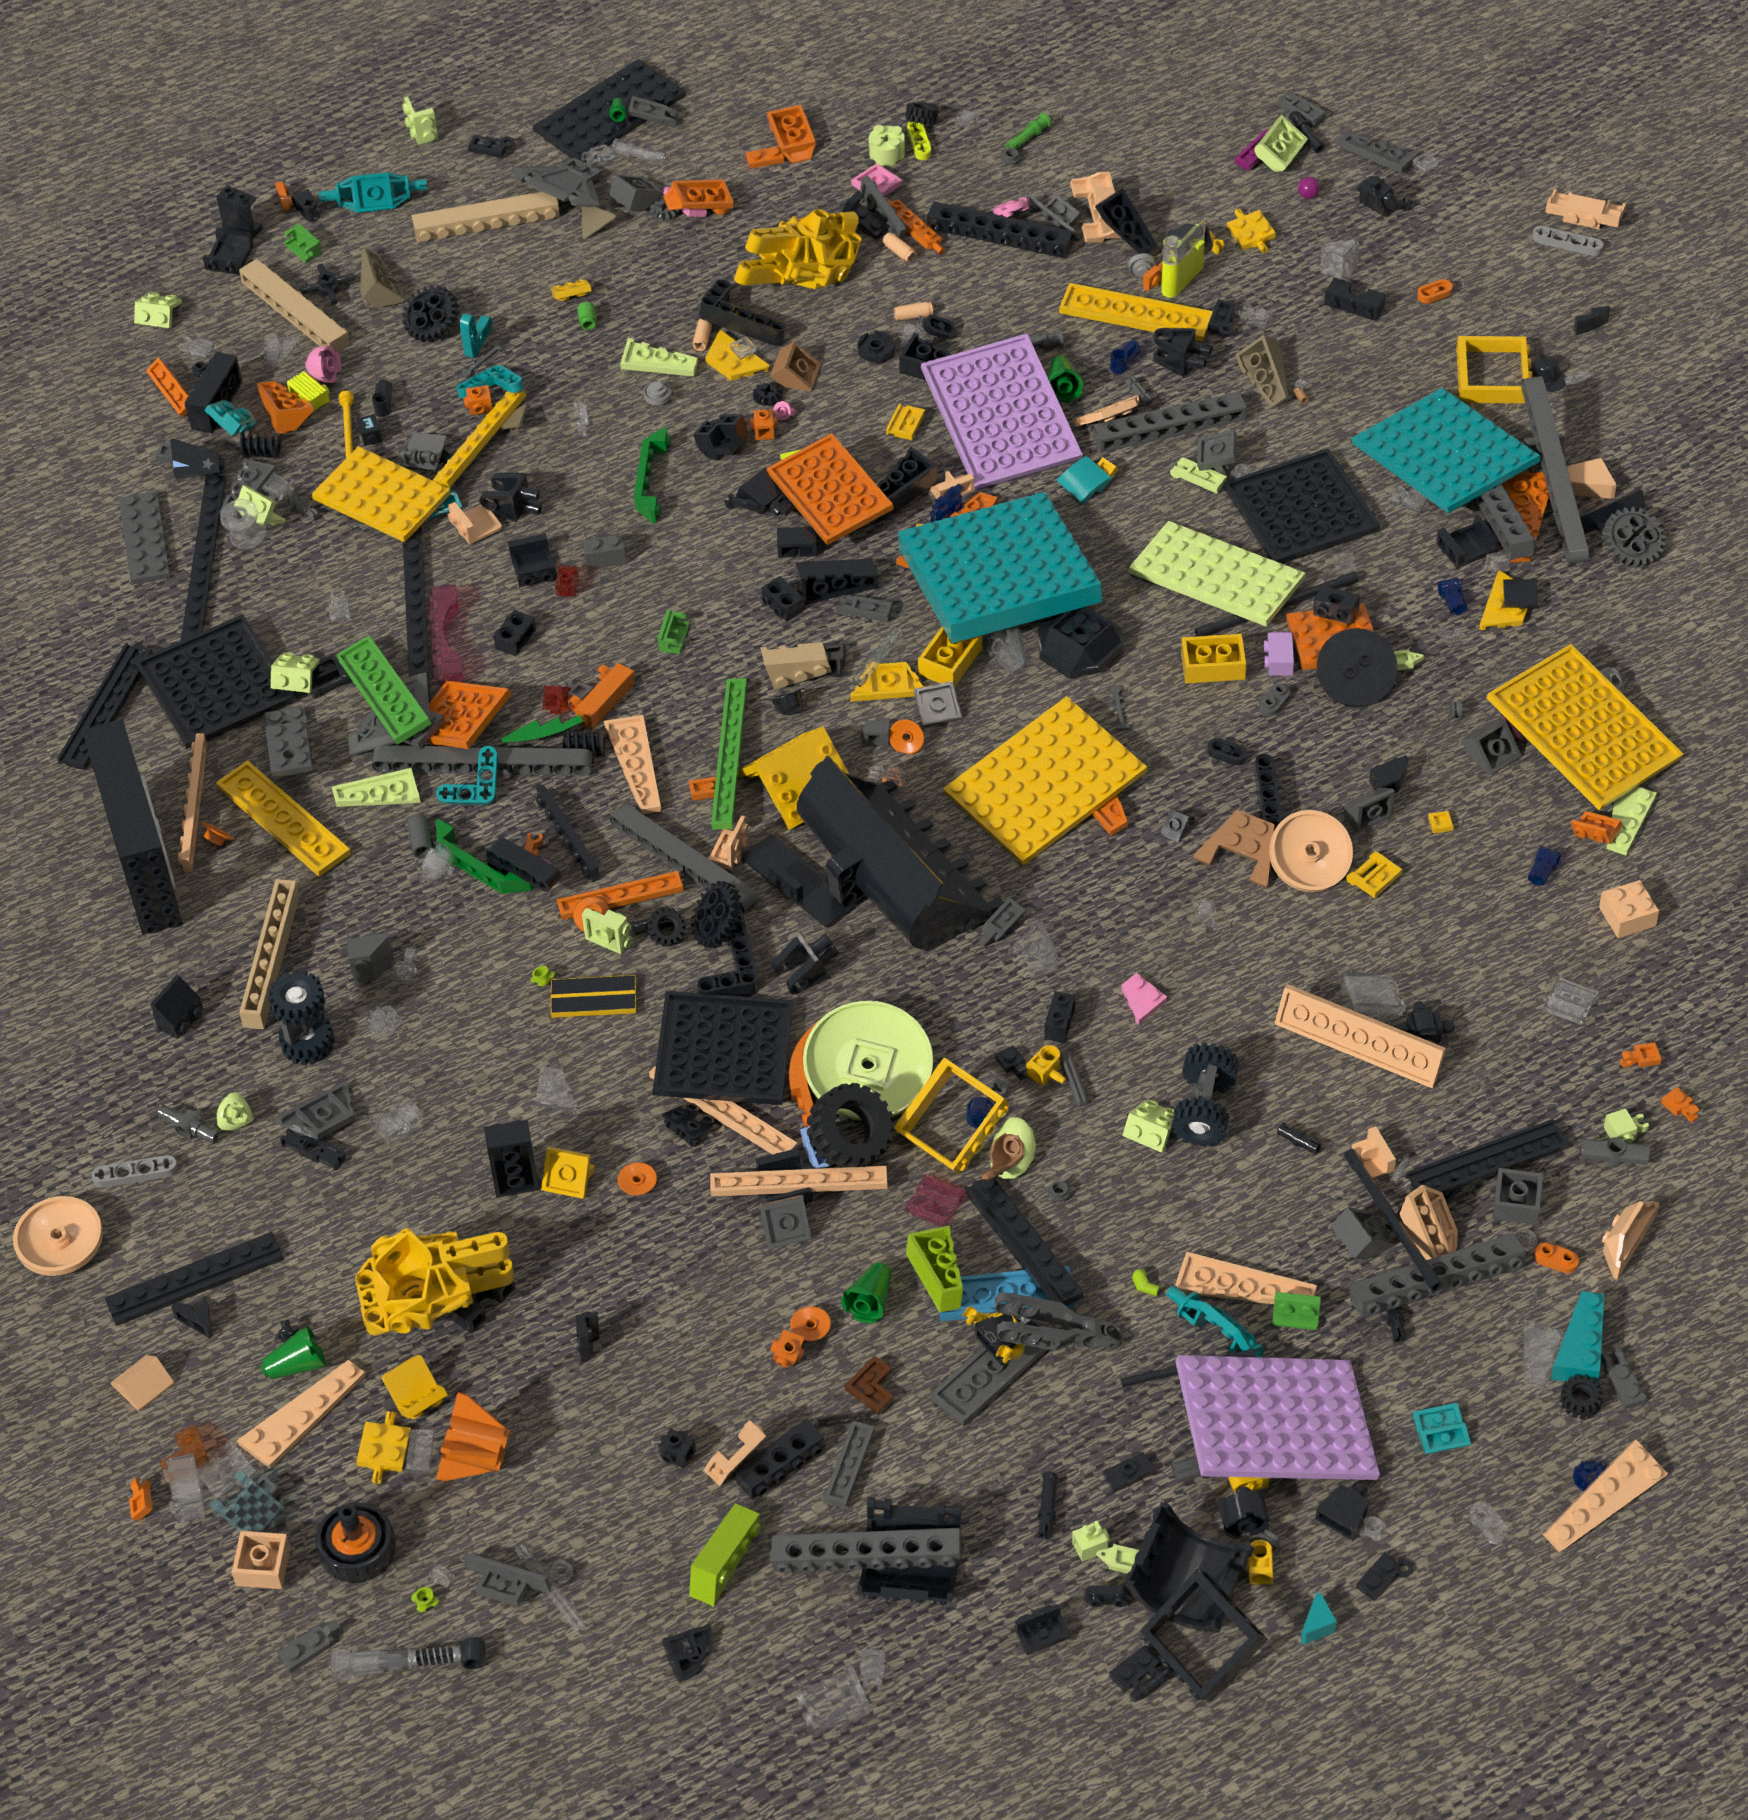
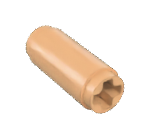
(899, 247)
(913, 311)
(702, 335)

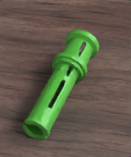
(1033, 129)

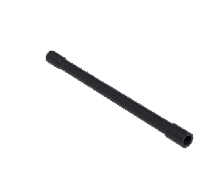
(1341, 581)
(1427, 1272)

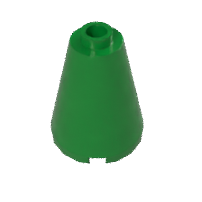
(1065, 379)
(868, 1294)
(294, 1356)

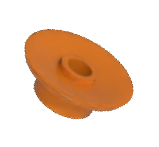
(901, 742)
(216, 834)
(591, 903)
(635, 1172)
(813, 1317)

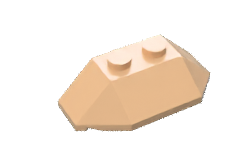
(1429, 1222)
(1627, 1234)

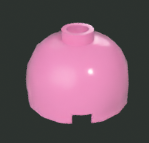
(323, 364)

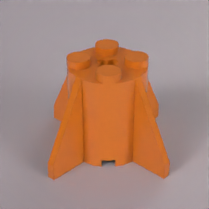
(471, 1441)

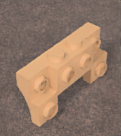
(1095, 189)
(1584, 210)

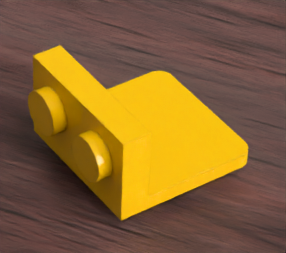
(413, 1387)

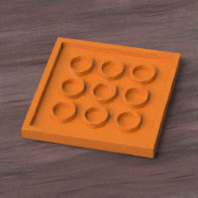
(1312, 632)
(466, 712)

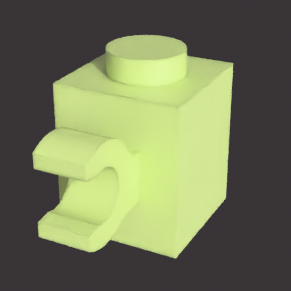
(1623, 1126)
(1090, 1540)

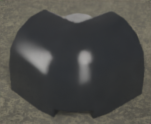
(722, 436)

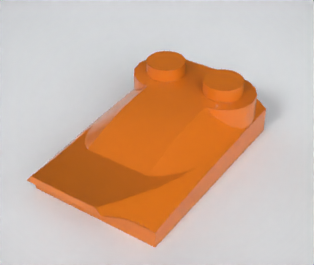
(792, 133)
(699, 195)

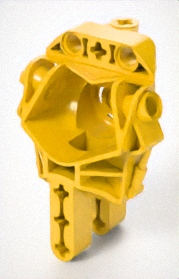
(802, 251)
(441, 1268)

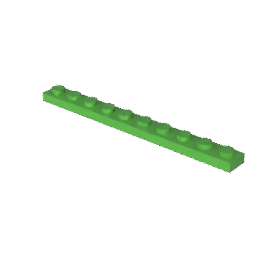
(729, 754)

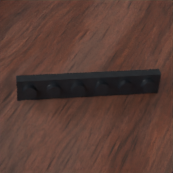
(570, 838)

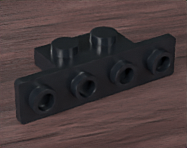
(1597, 517)

